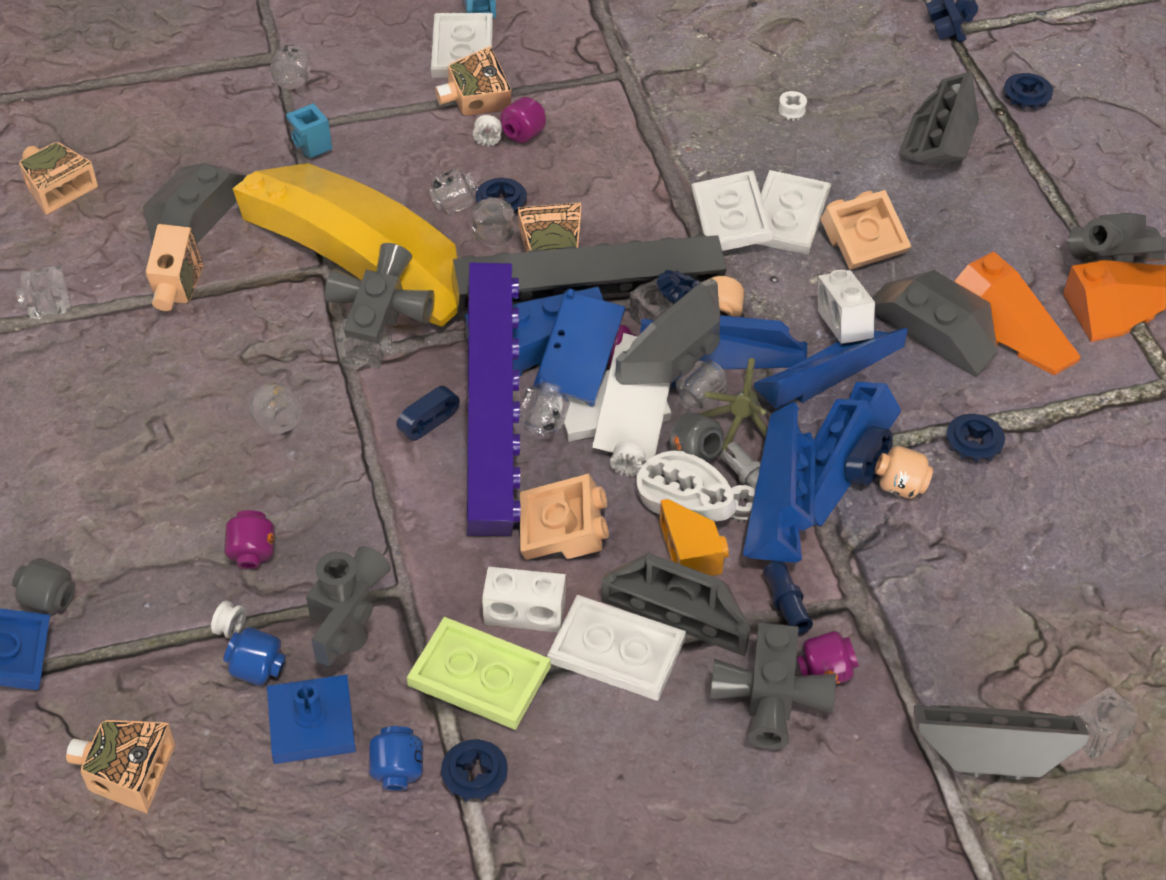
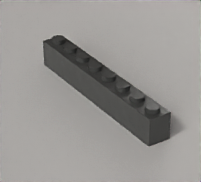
(611, 268)

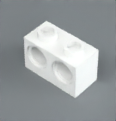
(846, 306)
(524, 599)

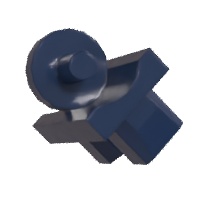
(950, 15)

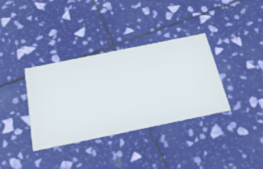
(630, 410)

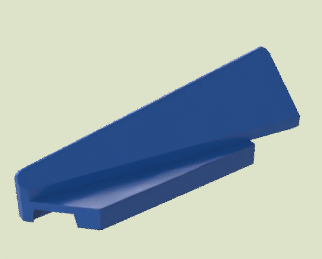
(753, 338)
(828, 368)
(845, 424)
(783, 491)

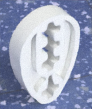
(690, 472)

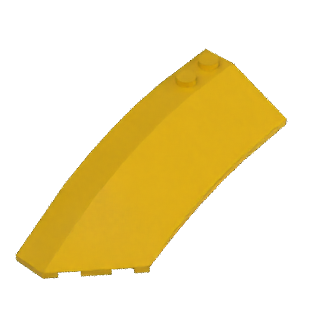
(349, 225)

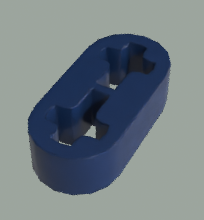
(428, 413)
(865, 454)

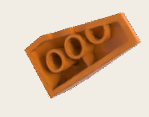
(1115, 296)
(1018, 314)

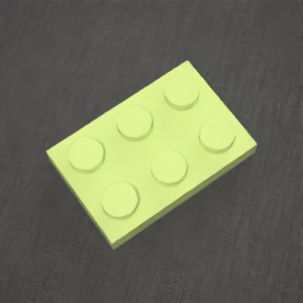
(479, 672)

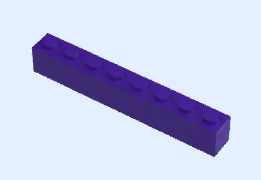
(491, 402)

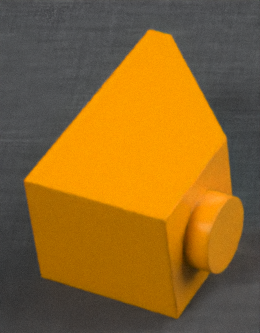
(692, 539)

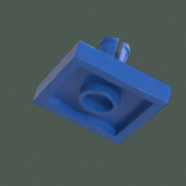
(310, 719)

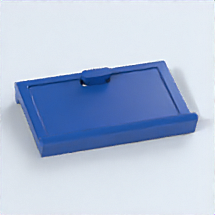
(582, 354)

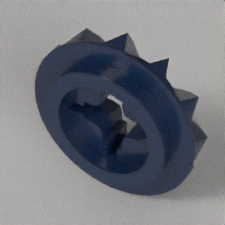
(1019, 89)
(512, 191)
(675, 285)
(978, 427)
(463, 758)

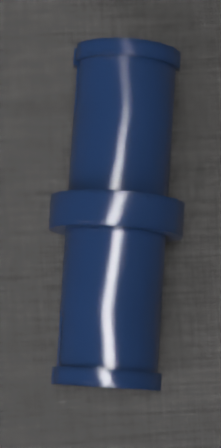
(787, 596)

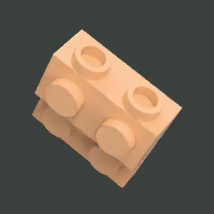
(865, 229)
(563, 518)

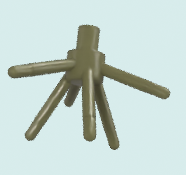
(741, 405)

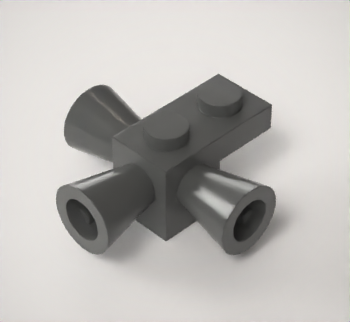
(1118, 237)
(379, 295)
(343, 601)
(773, 685)

